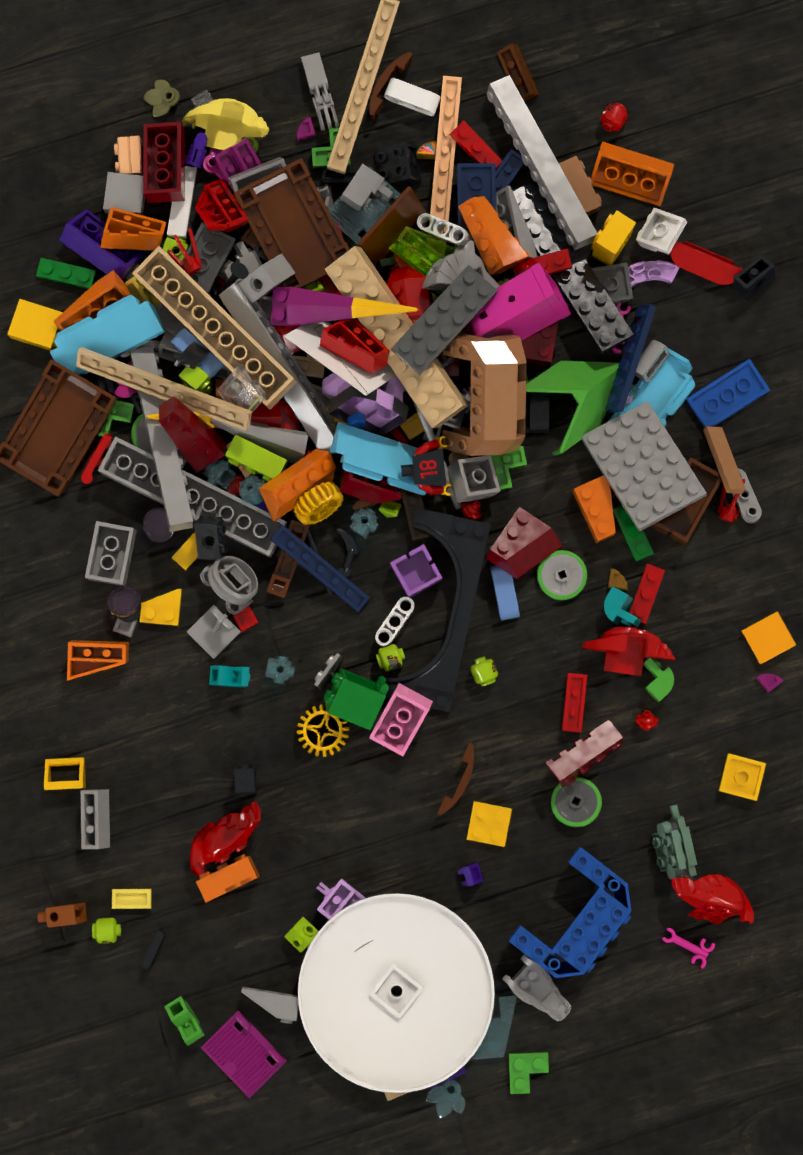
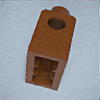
(63, 915)

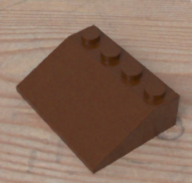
(399, 215)

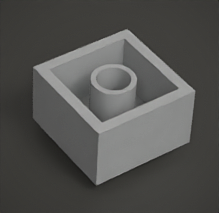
(474, 478)

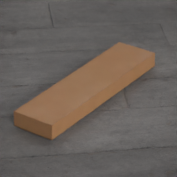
(724, 460)

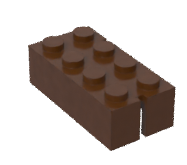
(683, 522)

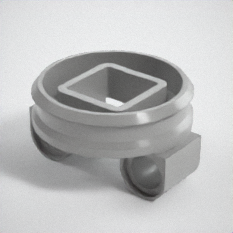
(236, 598)

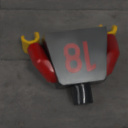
(428, 467)

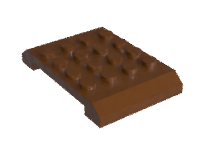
(293, 221)
(56, 428)

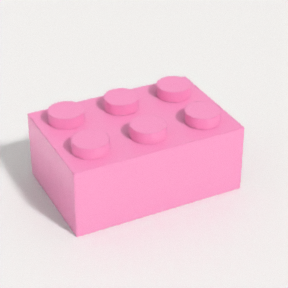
(401, 719)

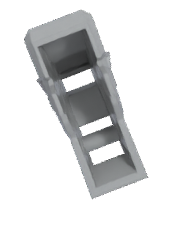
(449, 267)

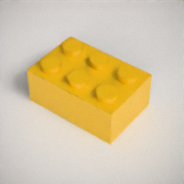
(613, 238)

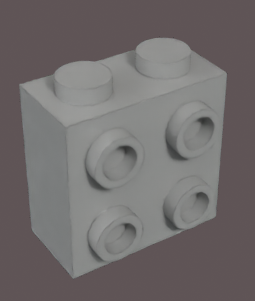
(124, 193)

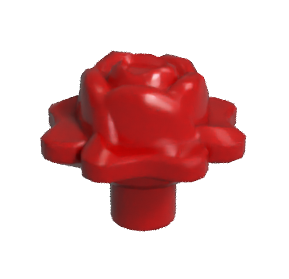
(234, 487)
(471, 510)
(646, 720)

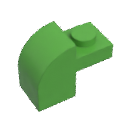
(663, 679)
(184, 1020)

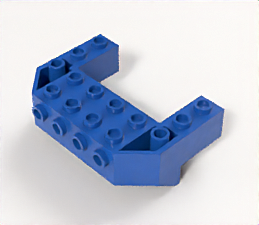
(591, 928)

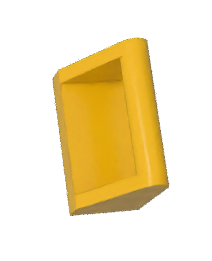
(48, 785)

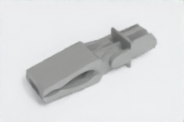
(318, 83)

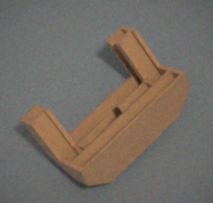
(496, 395)

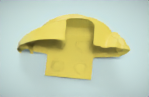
(226, 122)

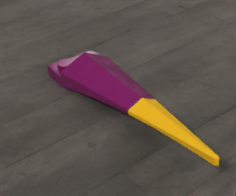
(302, 307)

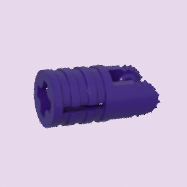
(197, 151)

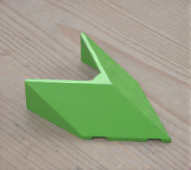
(590, 387)

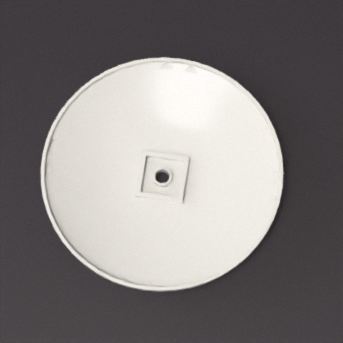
(388, 1038)

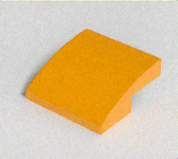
(769, 637)

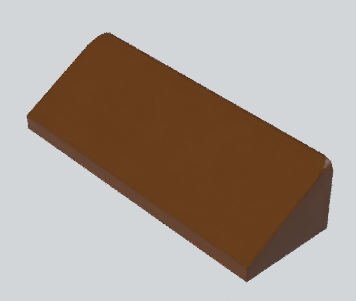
(515, 66)

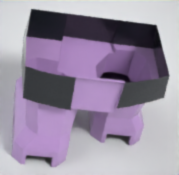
(382, 407)

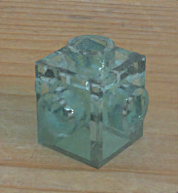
(219, 474)
(250, 489)
(364, 529)
(273, 666)

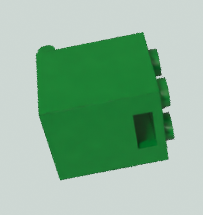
(355, 698)

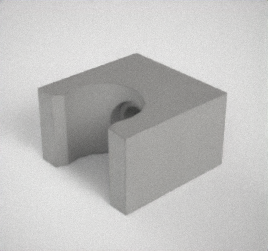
(266, 278)

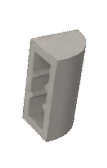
(651, 360)

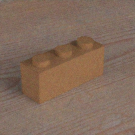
(581, 184)

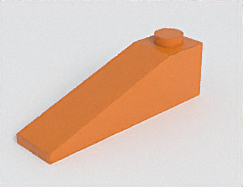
(99, 296)

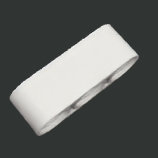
(412, 97)
(436, 226)
(396, 612)

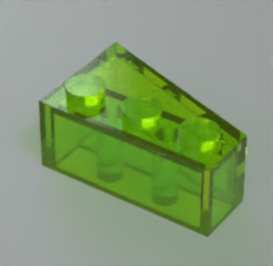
(419, 249)

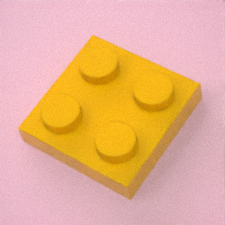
(742, 777)
(489, 824)

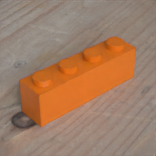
(491, 236)

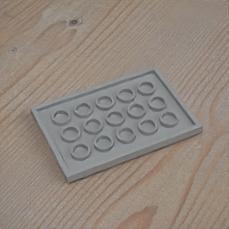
(643, 466)

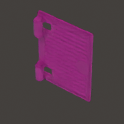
(243, 1054)

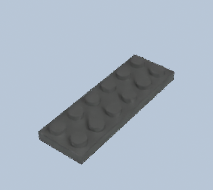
(213, 252)
(444, 320)

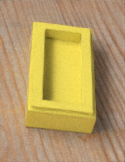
(131, 898)

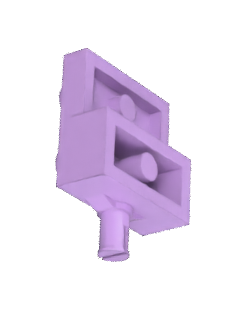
(337, 898)

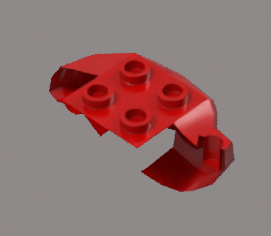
(627, 649)
(219, 840)
(714, 898)

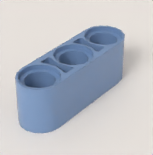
(210, 365)
(504, 593)

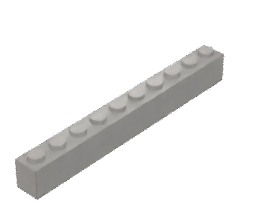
(541, 162)
(302, 396)
(164, 450)

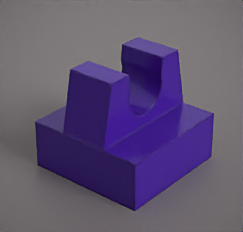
(472, 875)

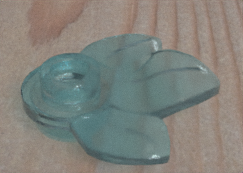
(447, 1101)

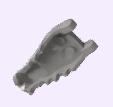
(536, 988)

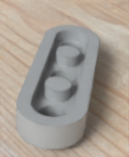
(746, 503)

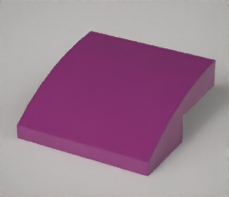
(236, 159)

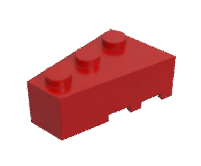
(355, 344)

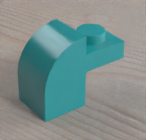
(616, 606)
(229, 676)

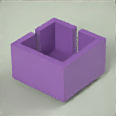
(416, 572)

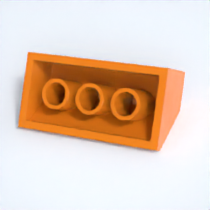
(631, 174)
(286, 488)

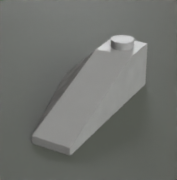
(511, 215)

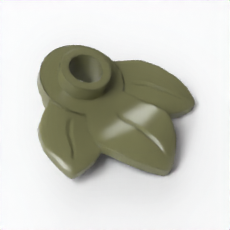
(159, 98)

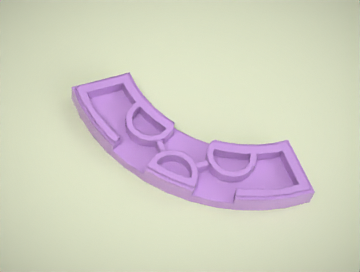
(652, 270)

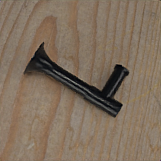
(238, 271)

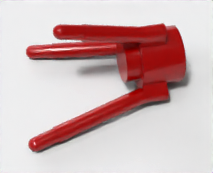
(191, 264)
(728, 512)

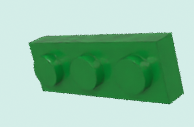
(66, 273)
(636, 540)

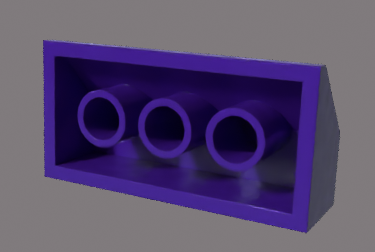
(84, 237)

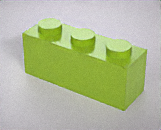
(197, 380)
(255, 458)

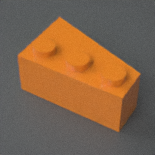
(131, 231)
(597, 508)
(94, 656)
(227, 877)

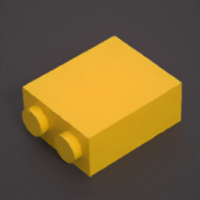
(34, 325)

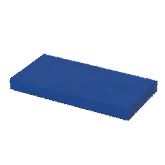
(727, 394)

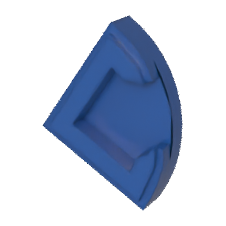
(357, 420)

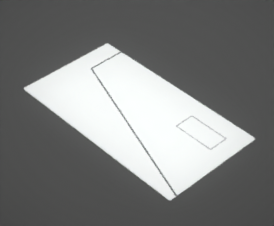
(308, 339)

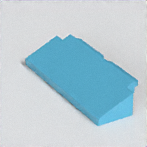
(111, 333)
(666, 388)
(374, 456)

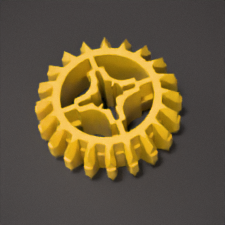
(318, 503)
(306, 726)

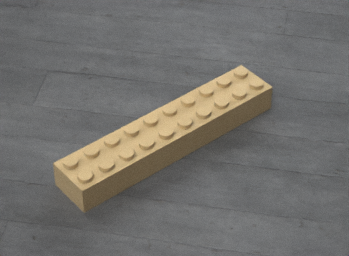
(212, 324)
(433, 390)

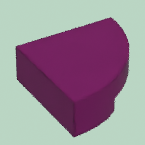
(306, 130)
(769, 681)

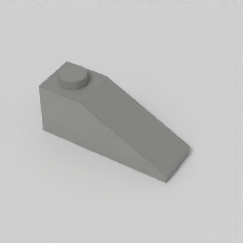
(278, 1004)

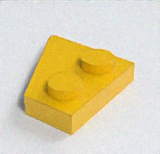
(162, 609)

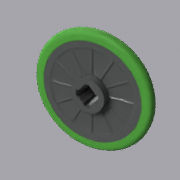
(586, 810)

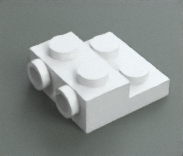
(660, 231)

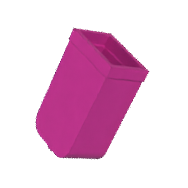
(521, 306)

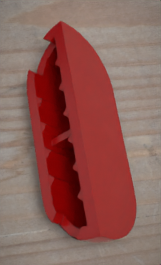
(704, 263)

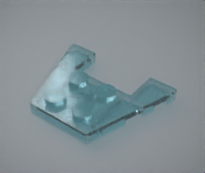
(497, 1035)

